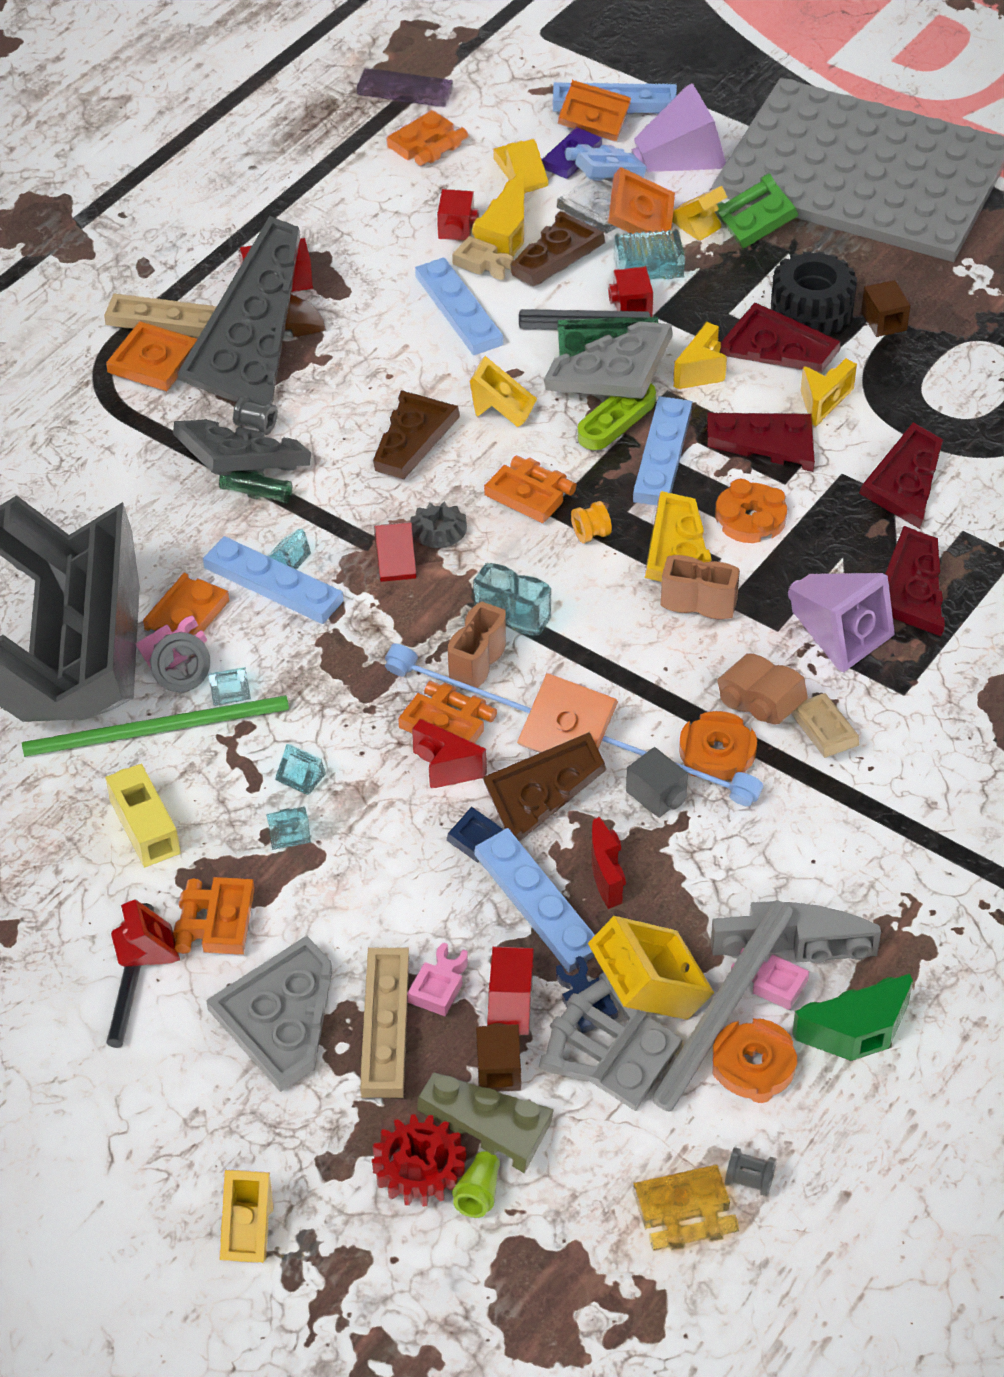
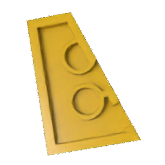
(675, 532)

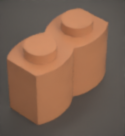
(700, 587)
(477, 644)
(762, 688)

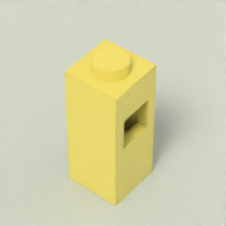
(143, 815)

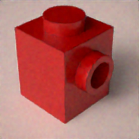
(456, 214)
(631, 290)

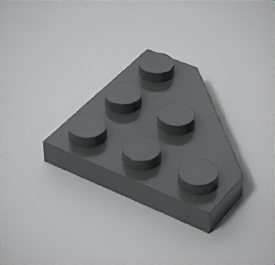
(245, 449)

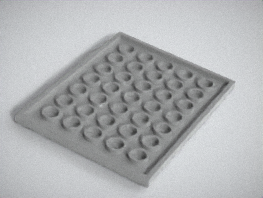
(868, 167)

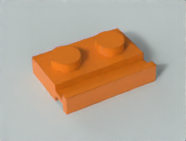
(594, 110)
(187, 599)

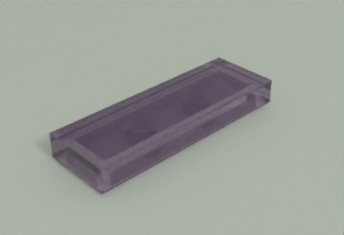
(405, 87)

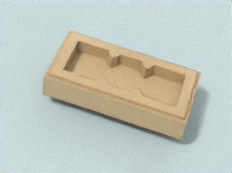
(825, 725)

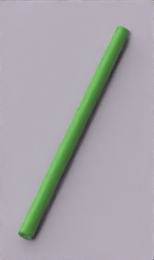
(155, 726)

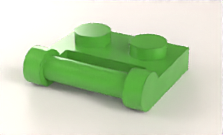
(759, 218)

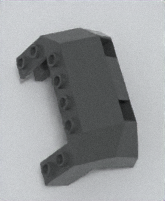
(81, 615)

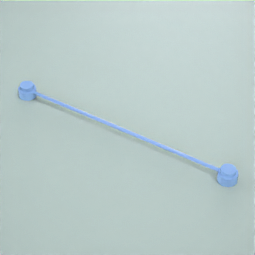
(402, 659)

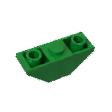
(856, 1020)

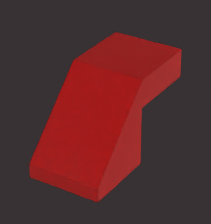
(511, 987)

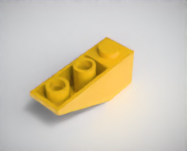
(504, 219)

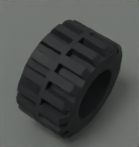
(815, 291)

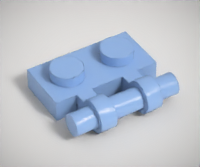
(604, 161)

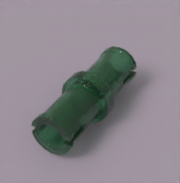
(257, 485)

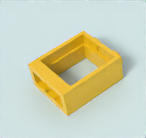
(649, 968)

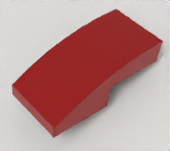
(605, 866)

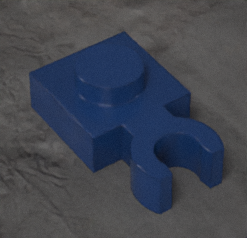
(471, 831)
(577, 984)

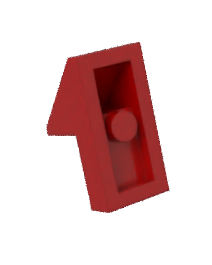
(450, 756)
(143, 937)

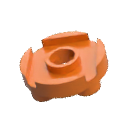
(747, 495)
(714, 727)
(754, 1080)

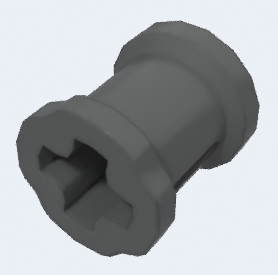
(255, 415)
(760, 1182)

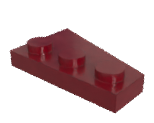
(778, 340)
(769, 434)
(905, 475)
(915, 581)

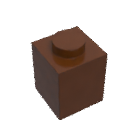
(885, 308)
(499, 1057)

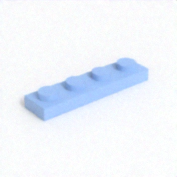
(644, 97)
(459, 306)
(662, 449)
(273, 579)
(536, 898)

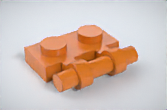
(426, 138)
(529, 488)
(438, 711)
(226, 919)

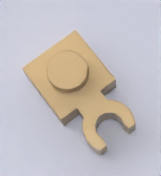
(481, 256)

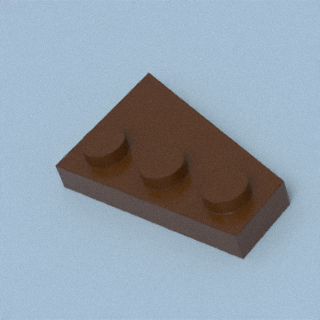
(556, 249)
(413, 433)
(543, 783)

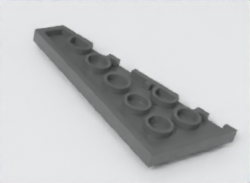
(245, 333)

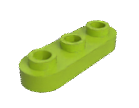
(613, 419)

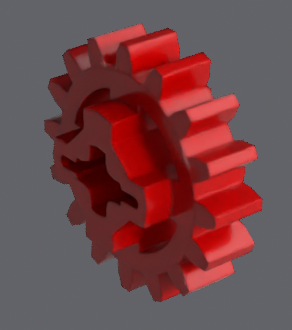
(410, 1174)

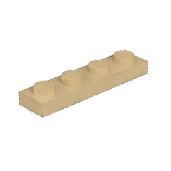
(171, 315)
(385, 1023)

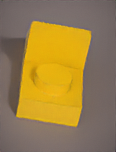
(524, 157)
(698, 214)
(701, 360)
(496, 388)
(823, 392)
(245, 1215)

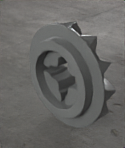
(447, 534)
(196, 667)

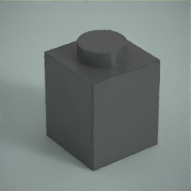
(657, 782)

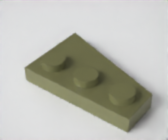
(493, 1117)

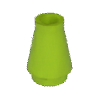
(477, 1187)

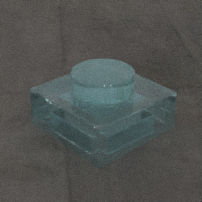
(288, 828)

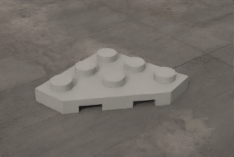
(614, 365)
(279, 1011)

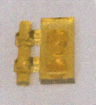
(683, 1197)

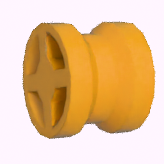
(591, 522)

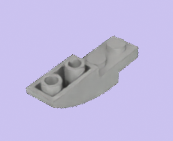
(812, 932)

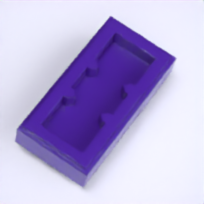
(556, 161)

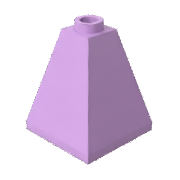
(681, 137)
(844, 613)

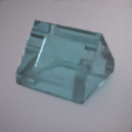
(292, 549)
(229, 686)
(300, 769)

